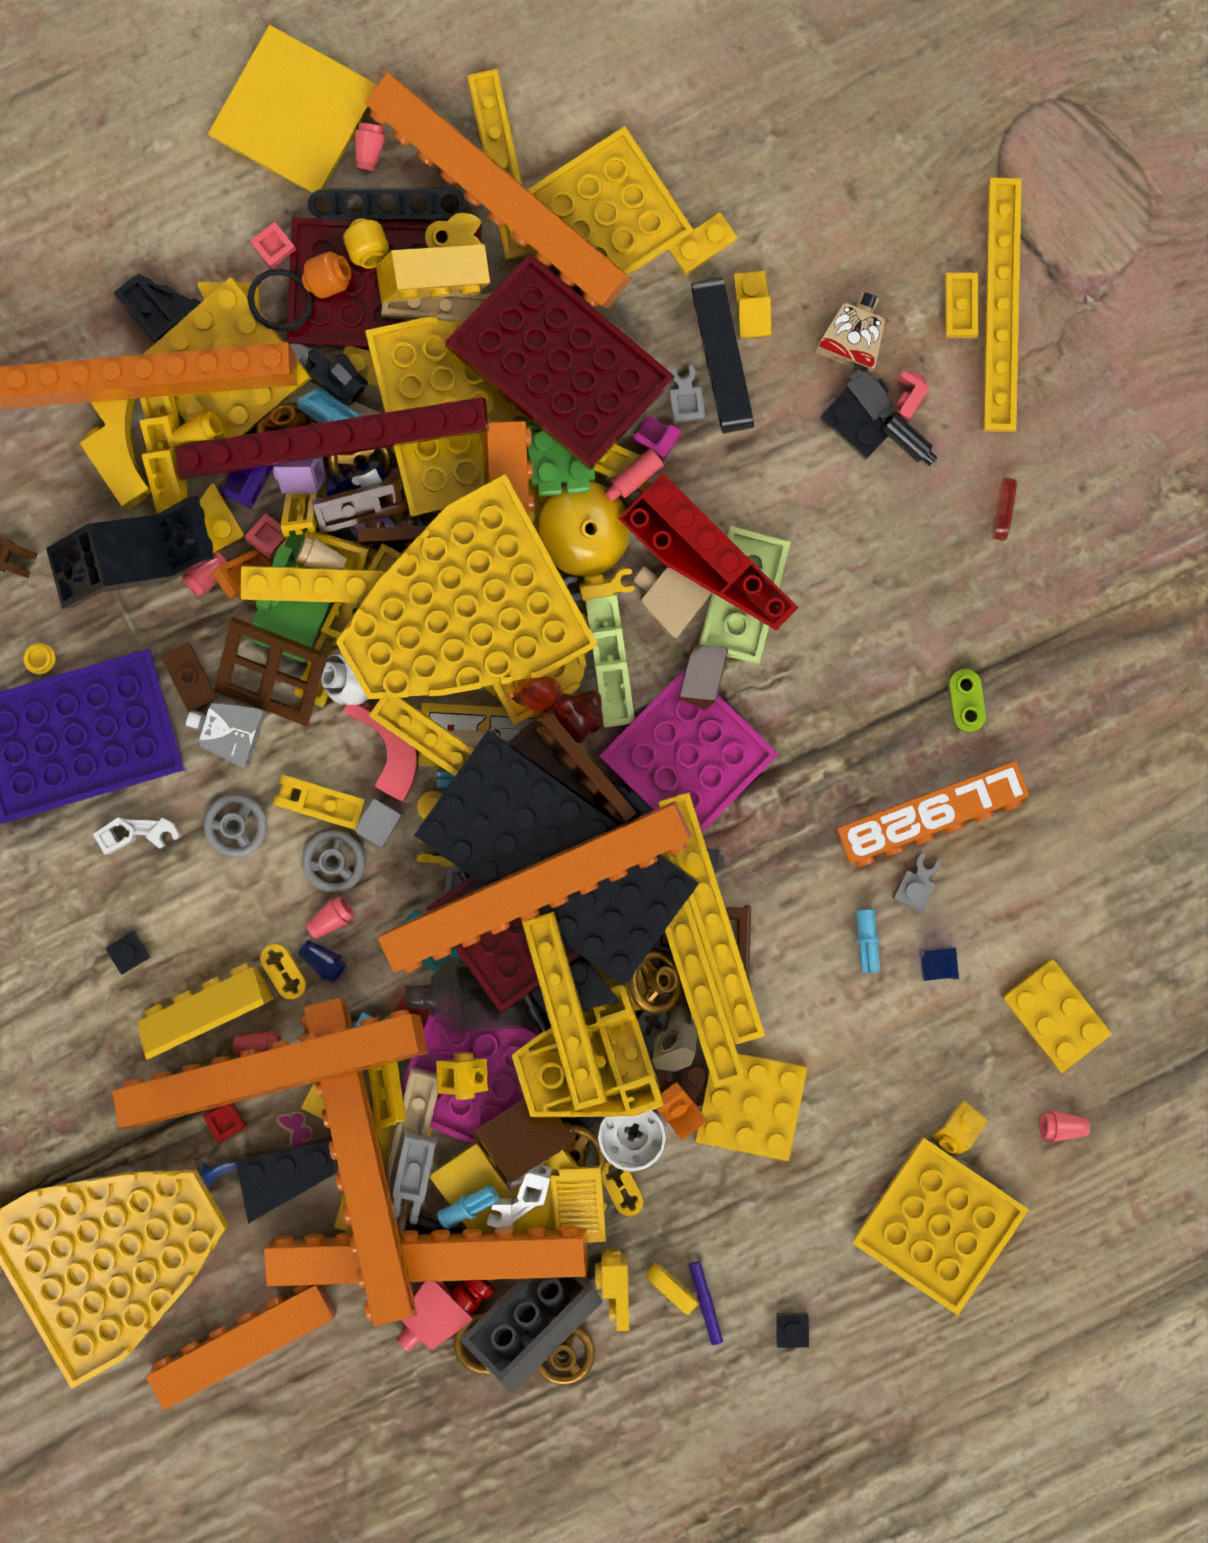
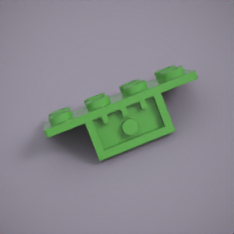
(290, 619)

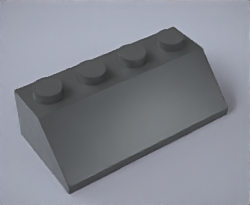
(529, 1326)

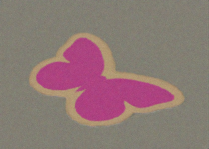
(296, 1126)

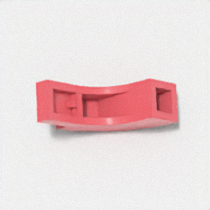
(402, 759)

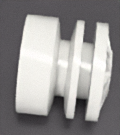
(631, 1151)

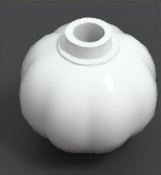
(340, 681)

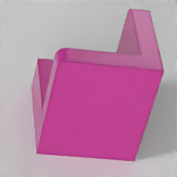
(657, 437)

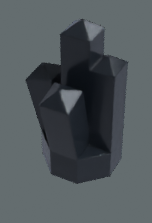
(337, 378)

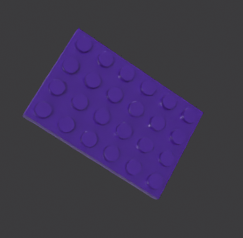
(84, 735)

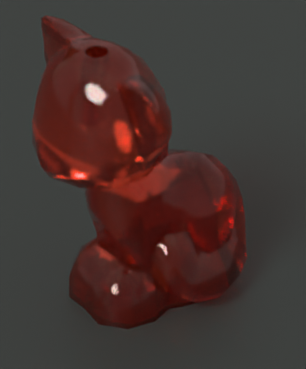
(575, 713)

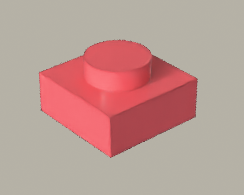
(266, 536)

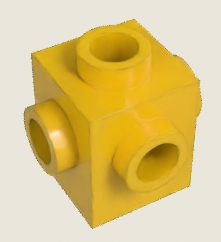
(468, 1072)

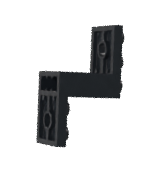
(130, 552)

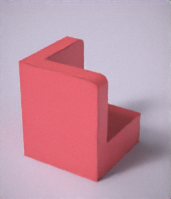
(272, 245)

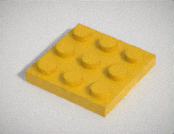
(756, 1112)

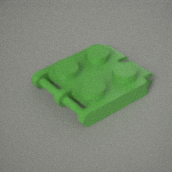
(555, 466)

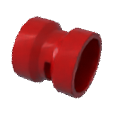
(471, 1293)

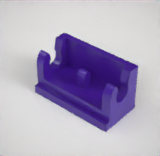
(246, 485)

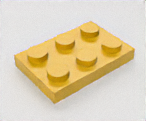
(1056, 1015)

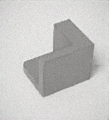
(379, 823)

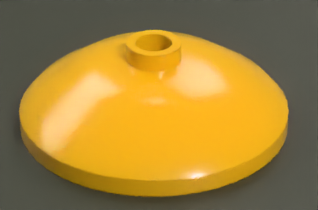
(564, 534)

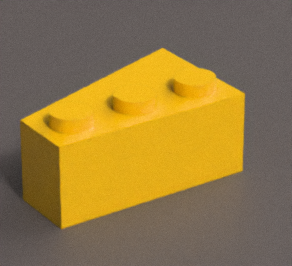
(432, 272)

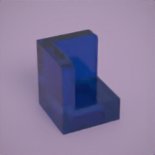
(939, 963)

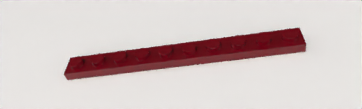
(332, 438)

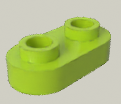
(963, 700)

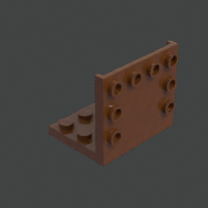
(559, 754)

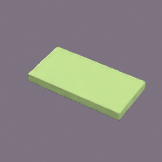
(728, 625)

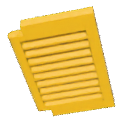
(579, 1200)

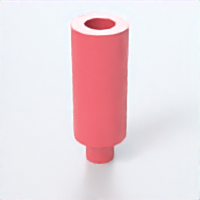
(634, 475)

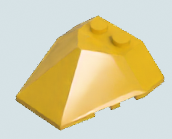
(621, 1059)

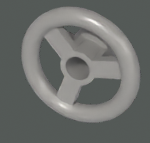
(246, 847)
(322, 864)

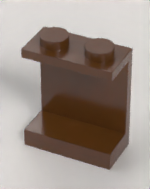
(521, 1143)

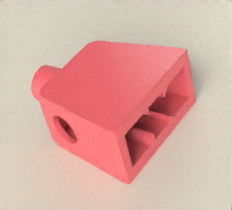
(437, 1317)

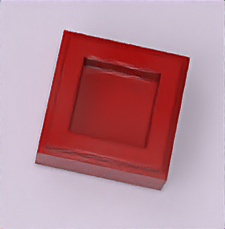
(224, 1121)

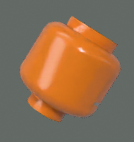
(326, 274)

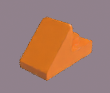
(229, 574)
(681, 1111)

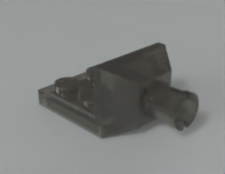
(460, 1001)

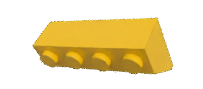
(202, 1011)

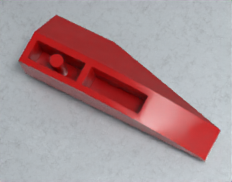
(703, 553)

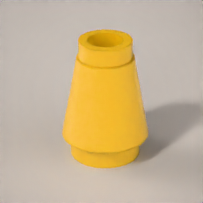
(198, 429)

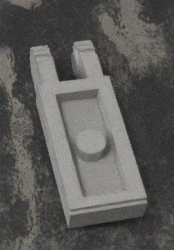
(413, 1172)

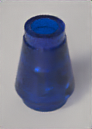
(322, 961)

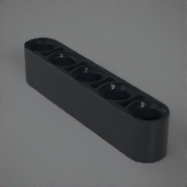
(372, 210)
(722, 355)

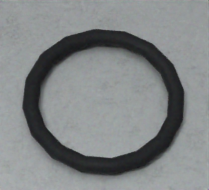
(285, 327)

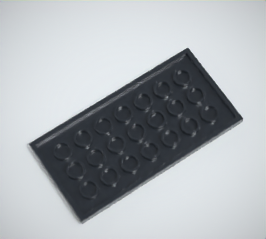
(513, 814)

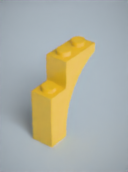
(113, 453)

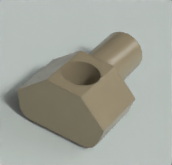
(676, 1045)

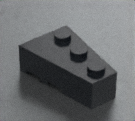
(282, 1173)

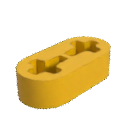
(277, 976)
(615, 1190)
(672, 1288)

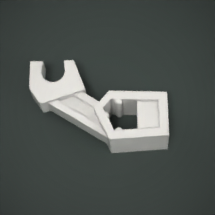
(152, 829)
(525, 1201)

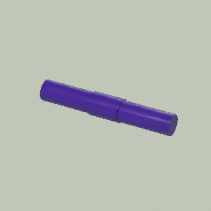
(705, 1303)

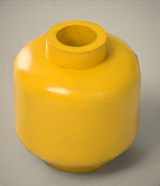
(366, 242)

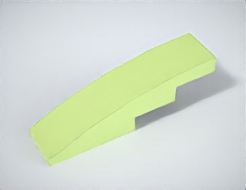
(610, 661)

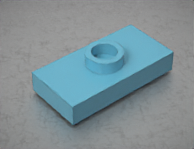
(324, 407)

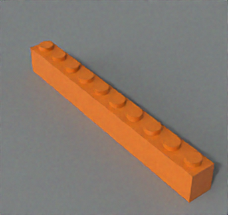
(498, 191)
(147, 375)
(534, 887)
(271, 1070)
(363, 1180)
(435, 1256)

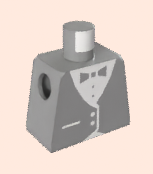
(228, 731)

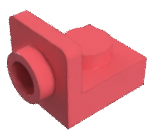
(910, 401)

